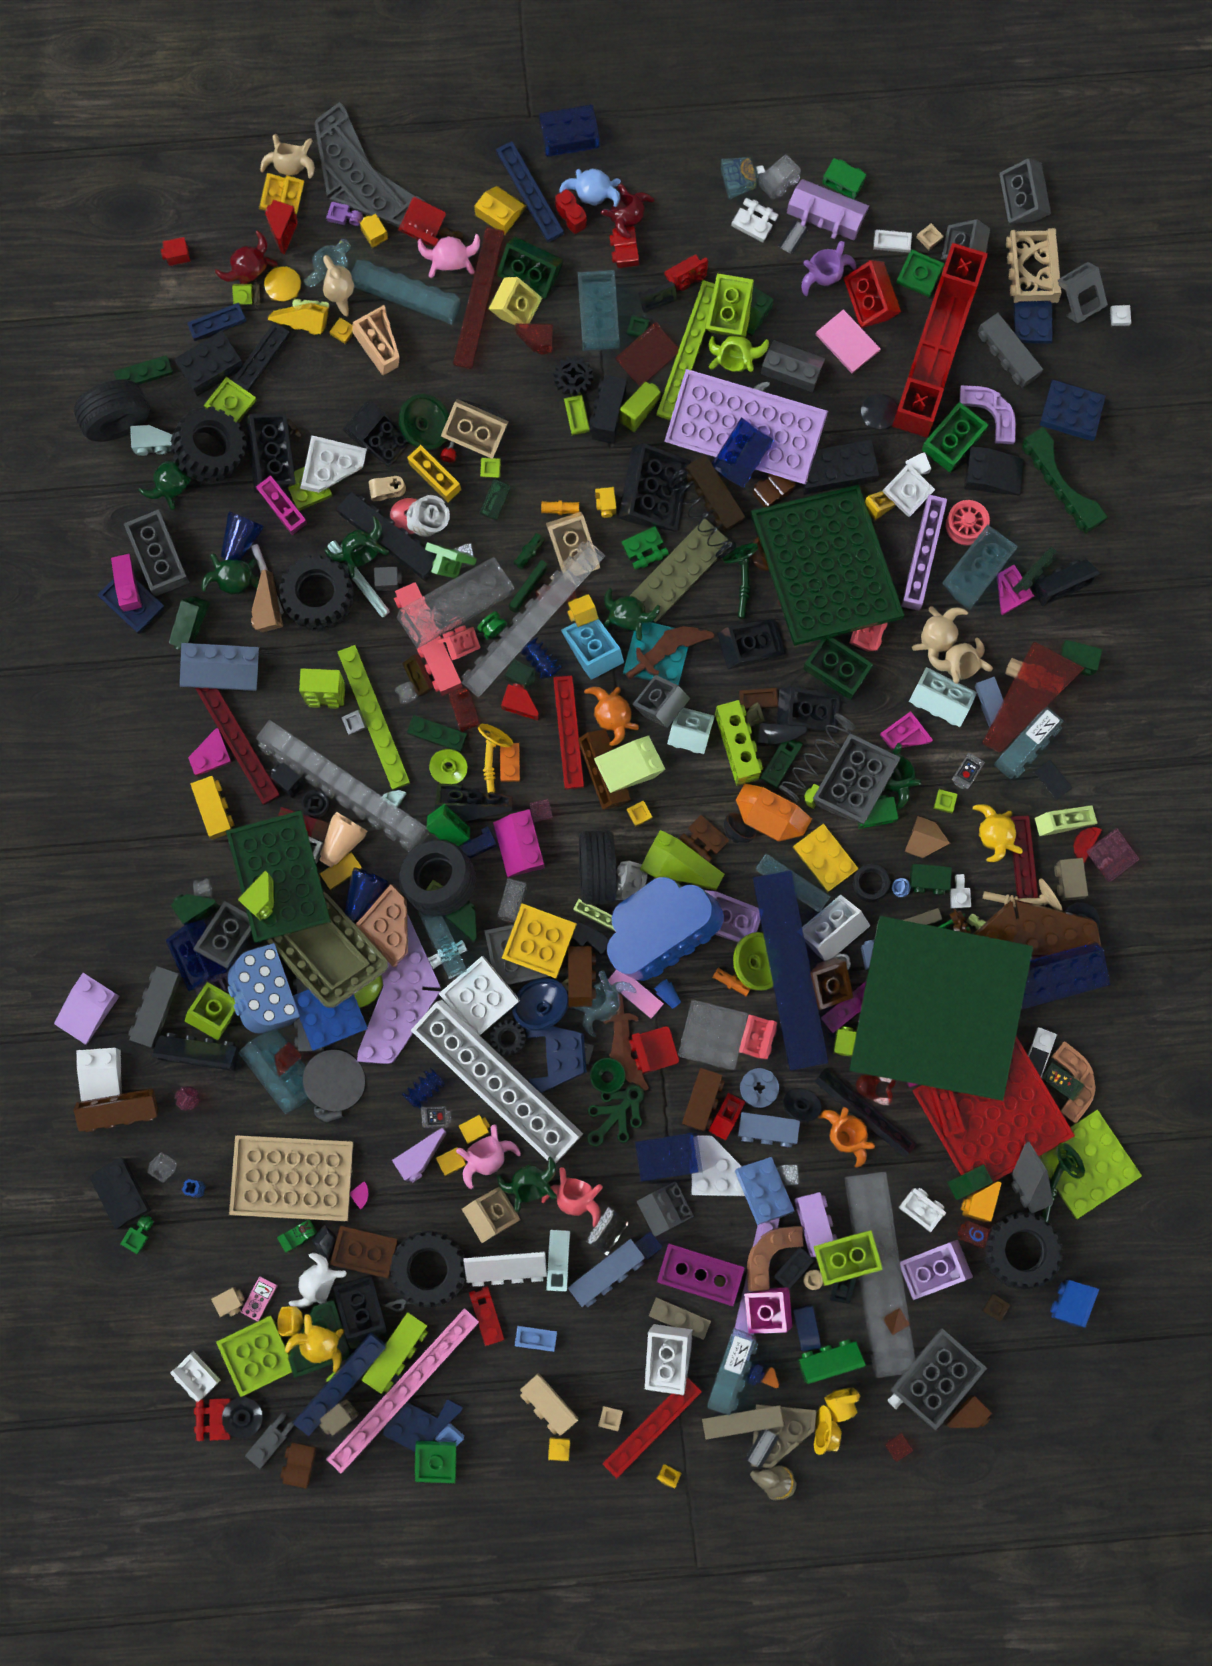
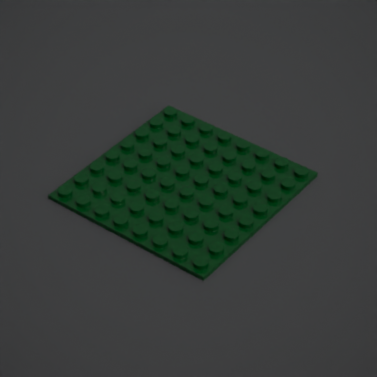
(941, 1008)

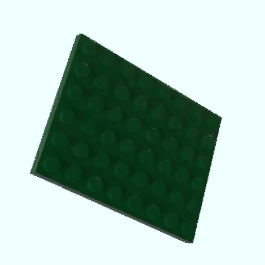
(826, 565)

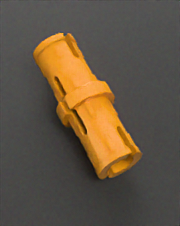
(560, 507)

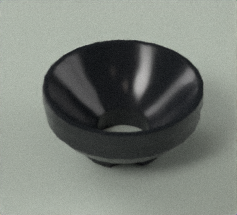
(737, 830)

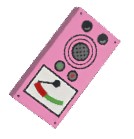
(259, 1298)

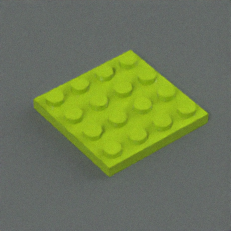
(1105, 1164)

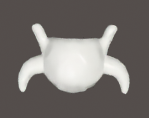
(316, 1282)

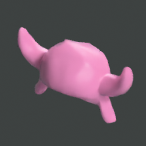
(450, 254)
(486, 1156)

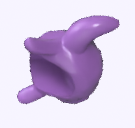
(826, 267)

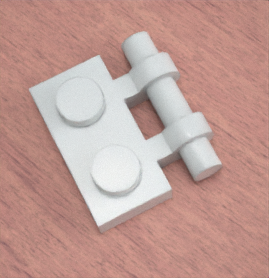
(751, 224)

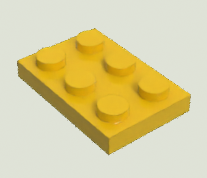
(825, 858)

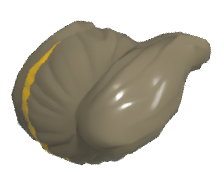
(776, 1482)

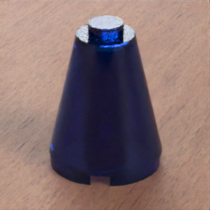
(239, 536)
(363, 893)

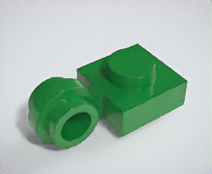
(135, 1239)

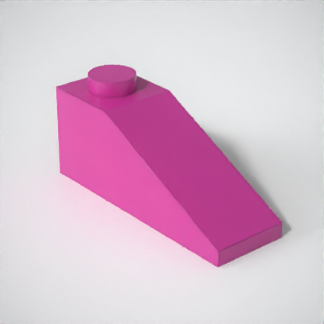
(281, 505)
(125, 583)

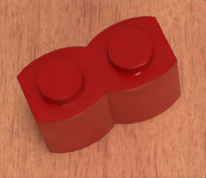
(572, 212)
(625, 249)

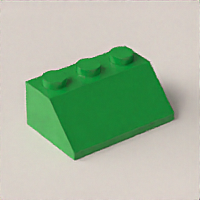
(830, 1361)

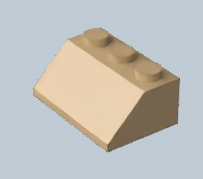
(548, 1405)

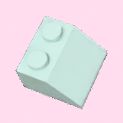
(691, 730)

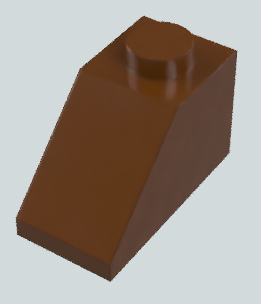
(969, 1415)

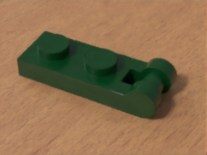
(780, 763)

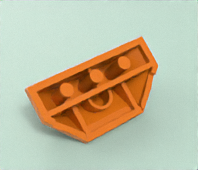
(771, 813)

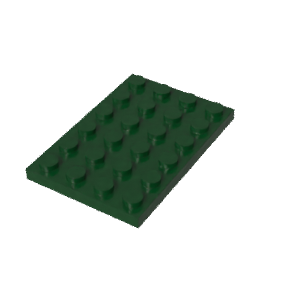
(285, 853)

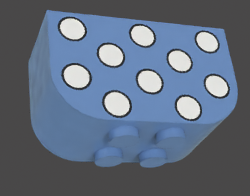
(261, 991)

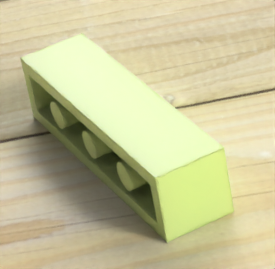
(594, 914)

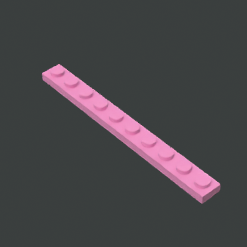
(402, 1390)

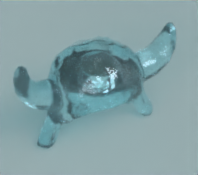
(336, 253)
(606, 1002)

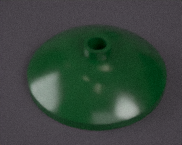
(432, 417)

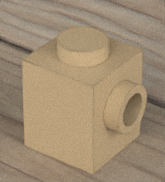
(229, 1302)

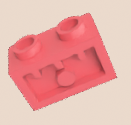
(460, 642)

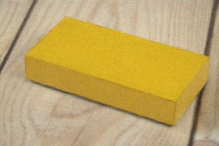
(340, 871)

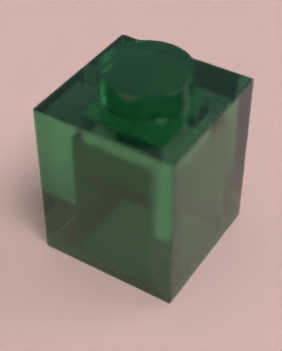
(520, 674)

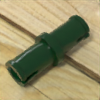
(528, 551)

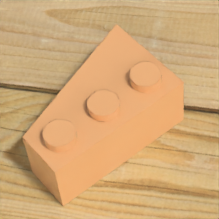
(377, 339)

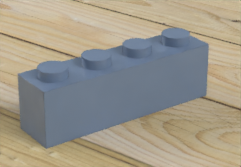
(605, 1273)

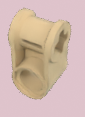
(384, 488)

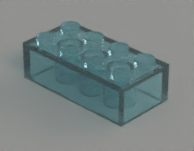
(598, 310)

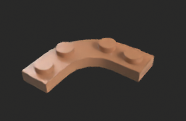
(1082, 1071)
(763, 1251)

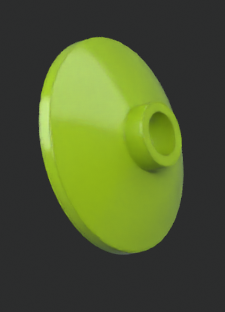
(444, 773)

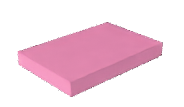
(847, 341)

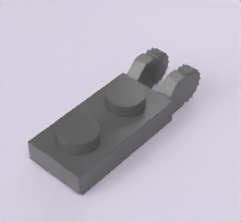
(268, 1442)

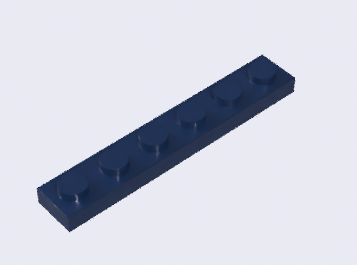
(529, 191)
(340, 1383)

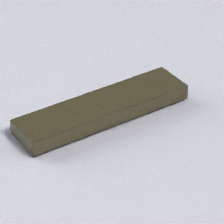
(743, 1422)

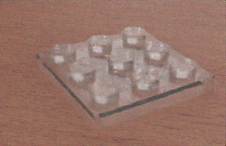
(712, 1035)

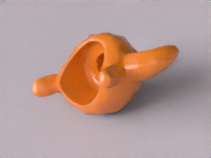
(612, 712)
(848, 1134)

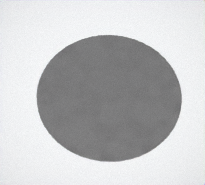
(334, 1080)

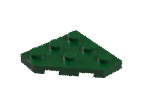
(324, 1316)

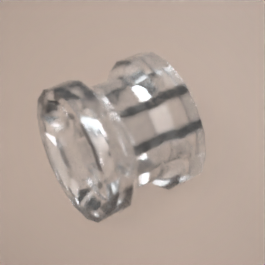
(406, 693)
(202, 888)

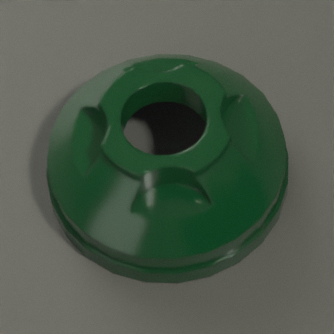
(607, 1065)

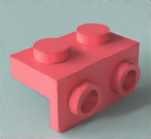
(868, 638)
(758, 1037)

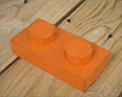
(510, 763)

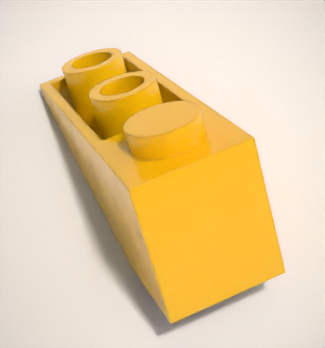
(305, 316)

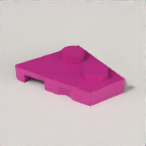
(1008, 598)
(907, 732)
(210, 754)

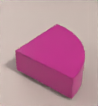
(360, 1195)

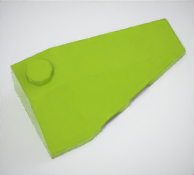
(677, 861)

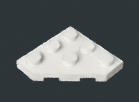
(330, 463)
(718, 1171)

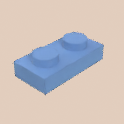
(535, 1338)

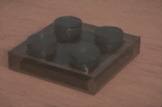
(607, 1231)

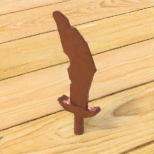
(666, 646)
(621, 1047)

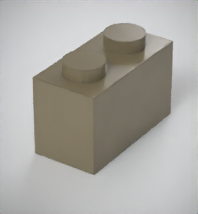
(1071, 879)

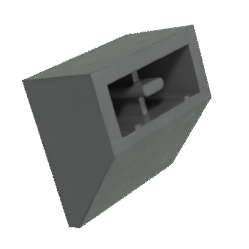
(665, 1208)

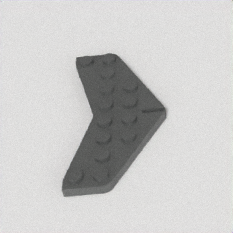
(349, 170)

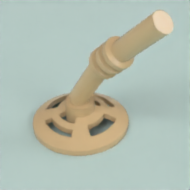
(1045, 898)

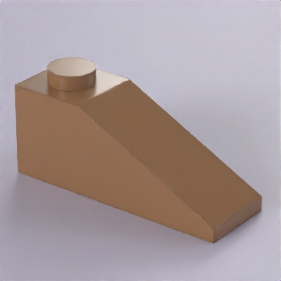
(266, 609)

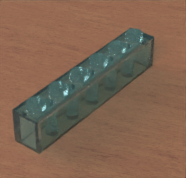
(405, 291)

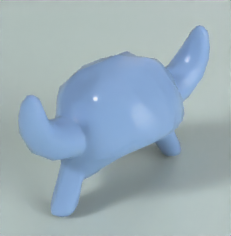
(593, 187)

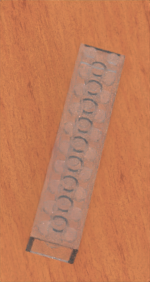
(342, 785)
(882, 1289)

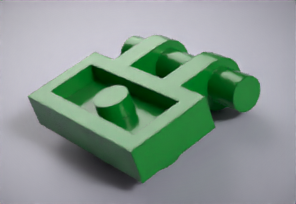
(642, 543)

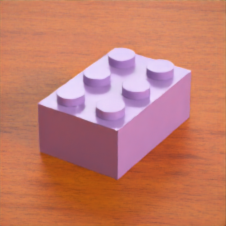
(814, 1220)

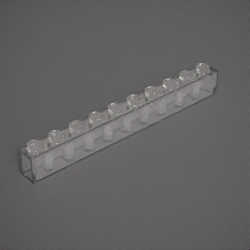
(533, 619)

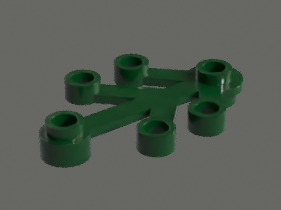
(617, 1113)

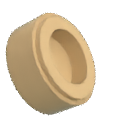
(813, 1279)

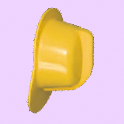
(826, 1432)

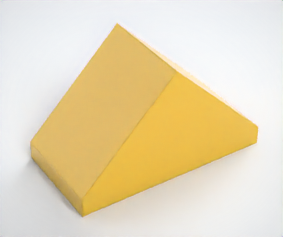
(878, 504)

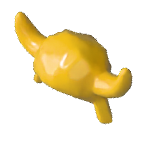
(997, 832)
(317, 1344)

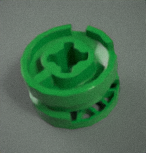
(492, 625)

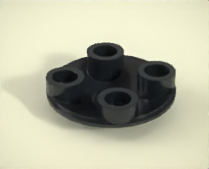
(879, 411)

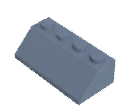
(219, 666)

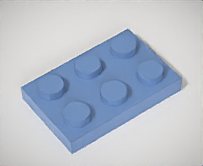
(764, 1191)

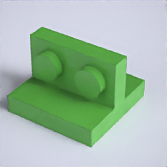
(448, 560)

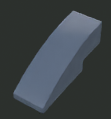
(990, 698)

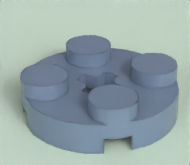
(768, 1094)

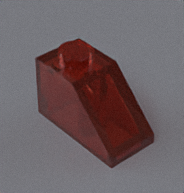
(536, 336)

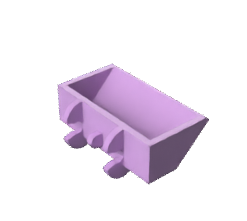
(827, 209)

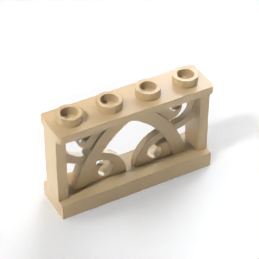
(1049, 247)

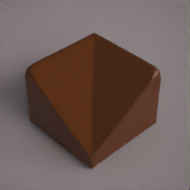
(895, 1321)

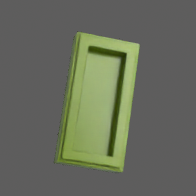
(576, 415)

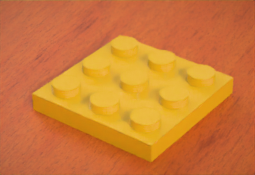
(539, 941)

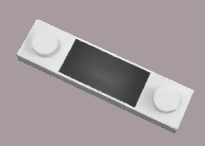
(1041, 1049)

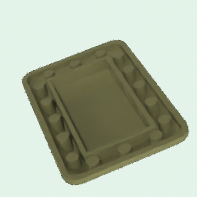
(331, 957)

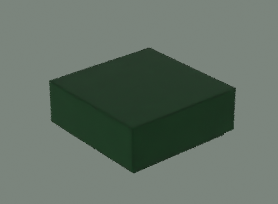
(637, 326)

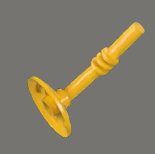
(494, 738)

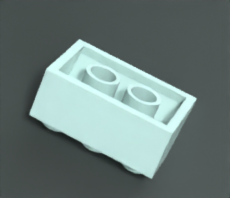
(942, 697)

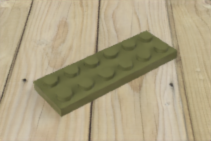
(680, 570)

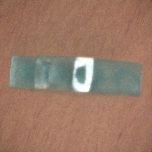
(443, 944)

